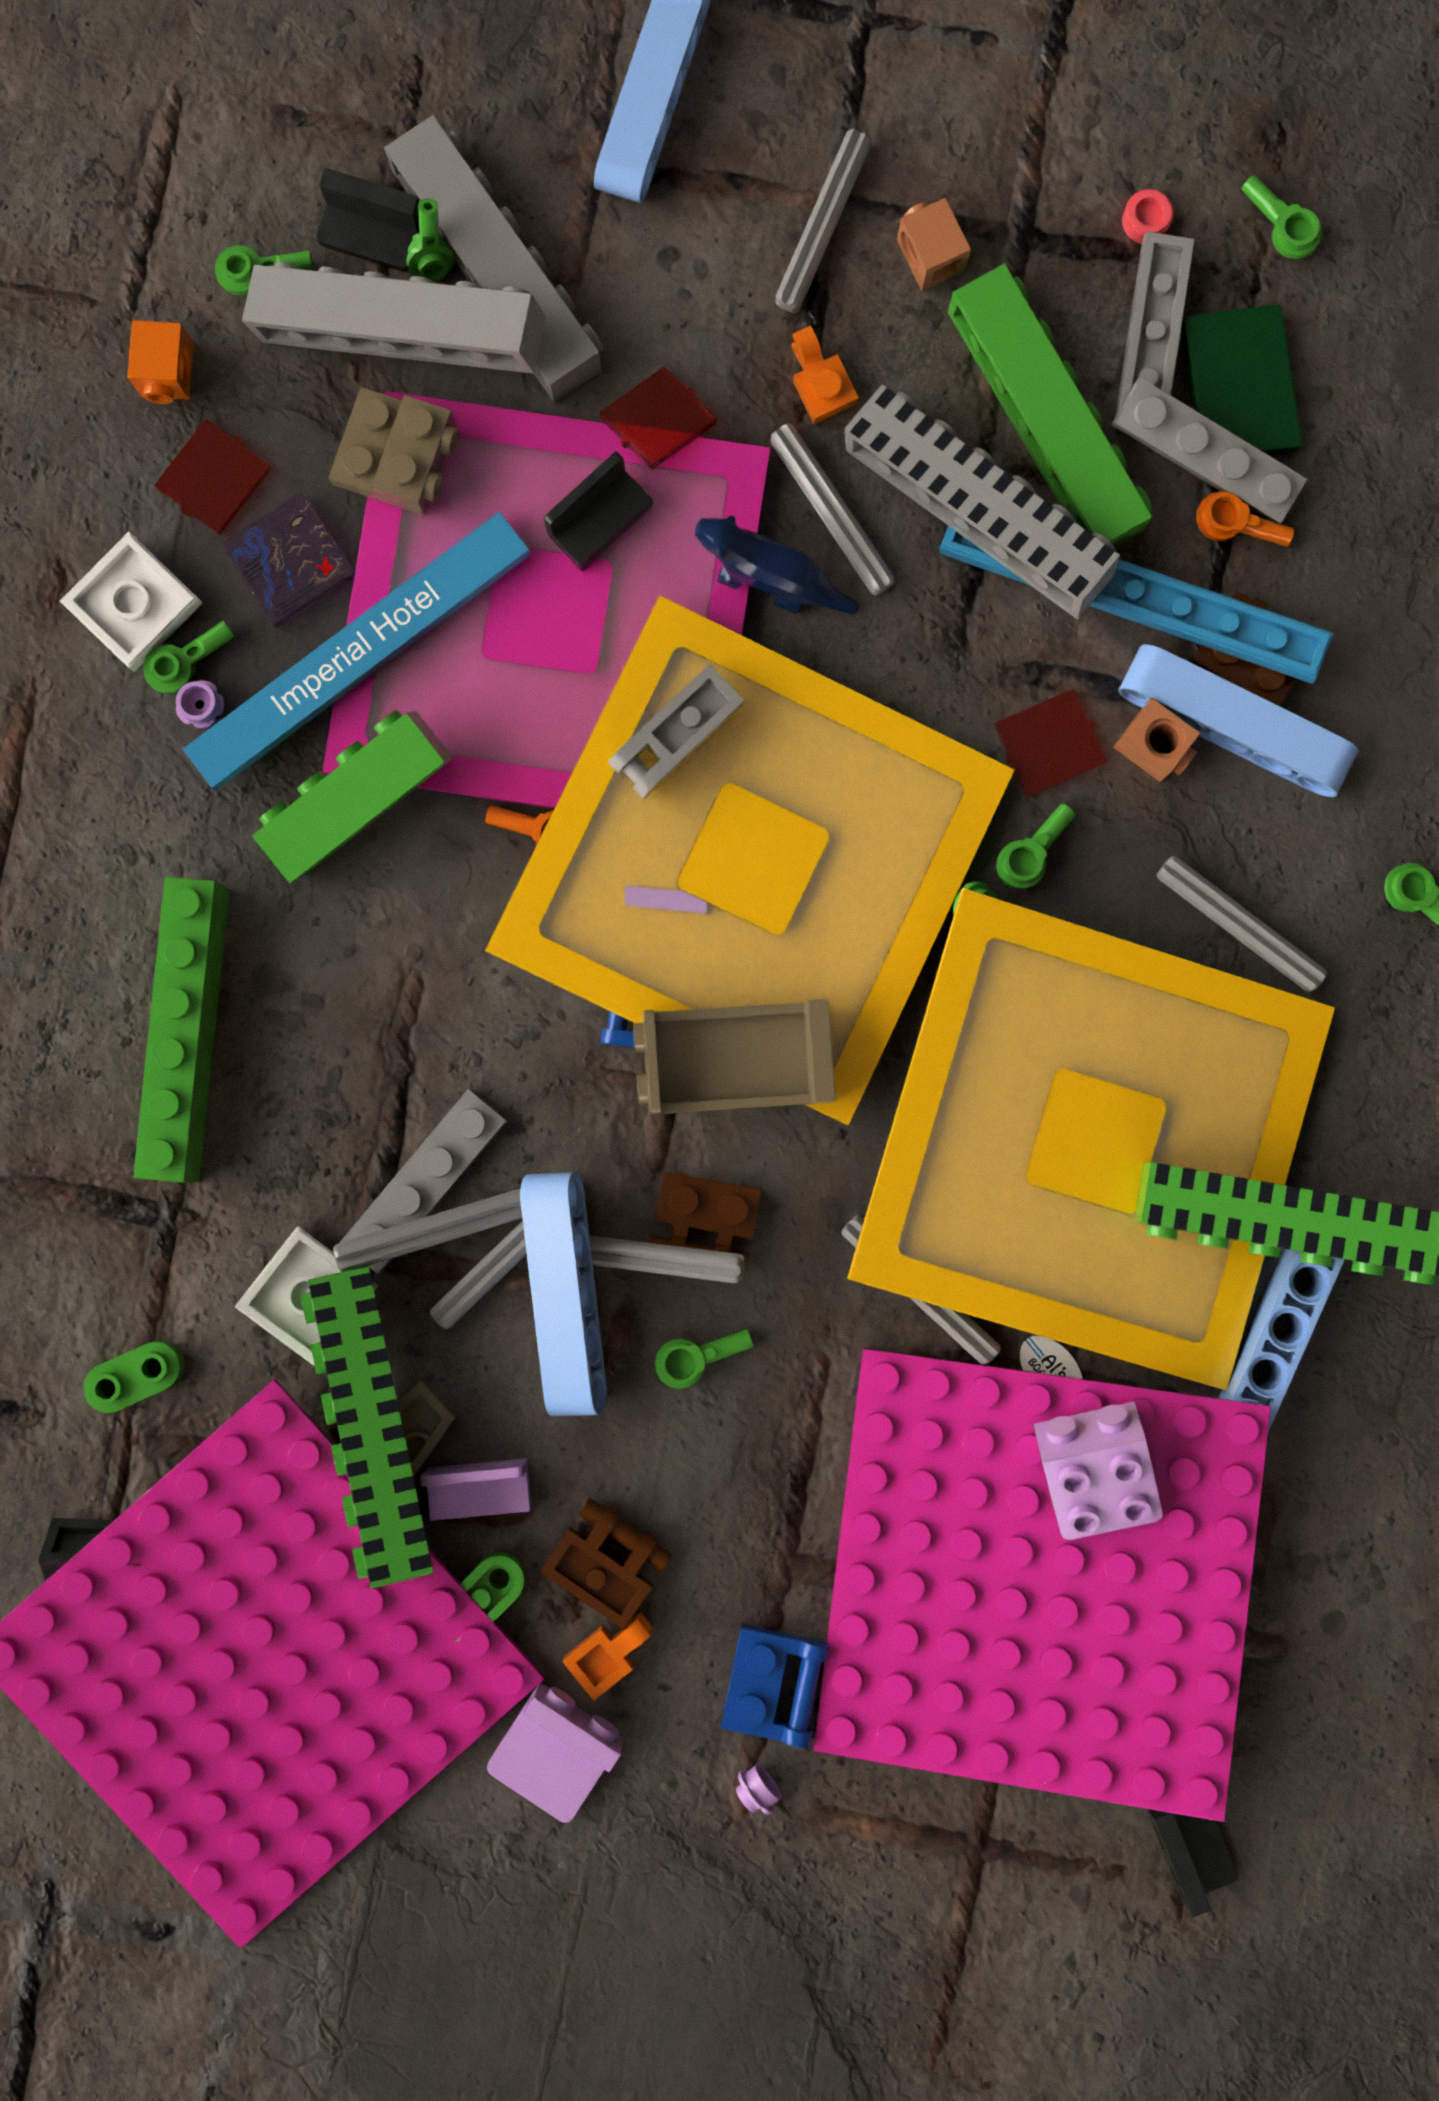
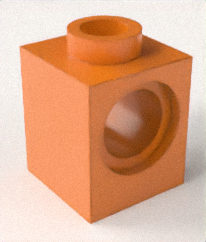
(160, 361)

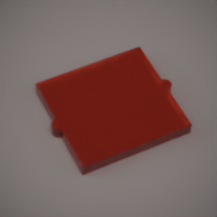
(658, 418)
(212, 477)
(1050, 743)

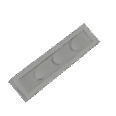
(1156, 312)
(1208, 451)
(432, 1169)

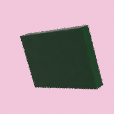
(1243, 375)

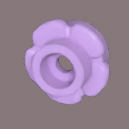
(190, 695)
(758, 1789)

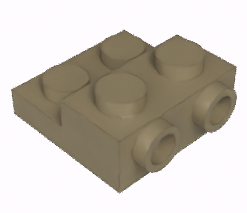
(395, 450)

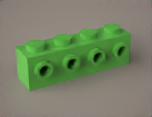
(352, 795)

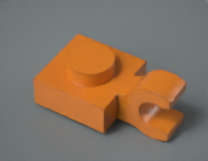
(822, 383)
(603, 1658)

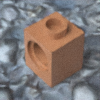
(933, 243)
(1157, 719)

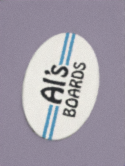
(1047, 1357)

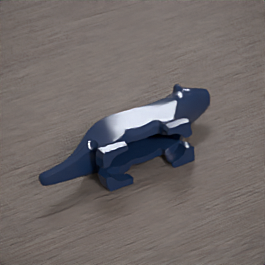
(769, 567)

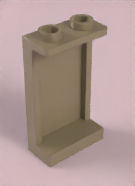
(735, 1057)

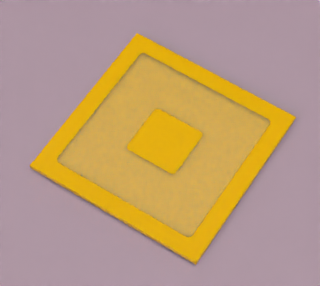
(769, 867)
(1028, 1126)

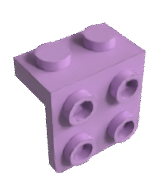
(1098, 1471)
(555, 1752)

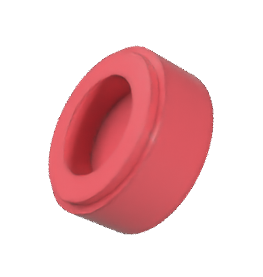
(1149, 212)

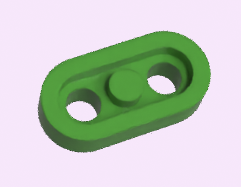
(132, 1376)
(485, 1592)

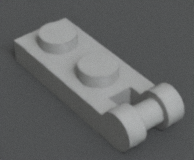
(677, 730)

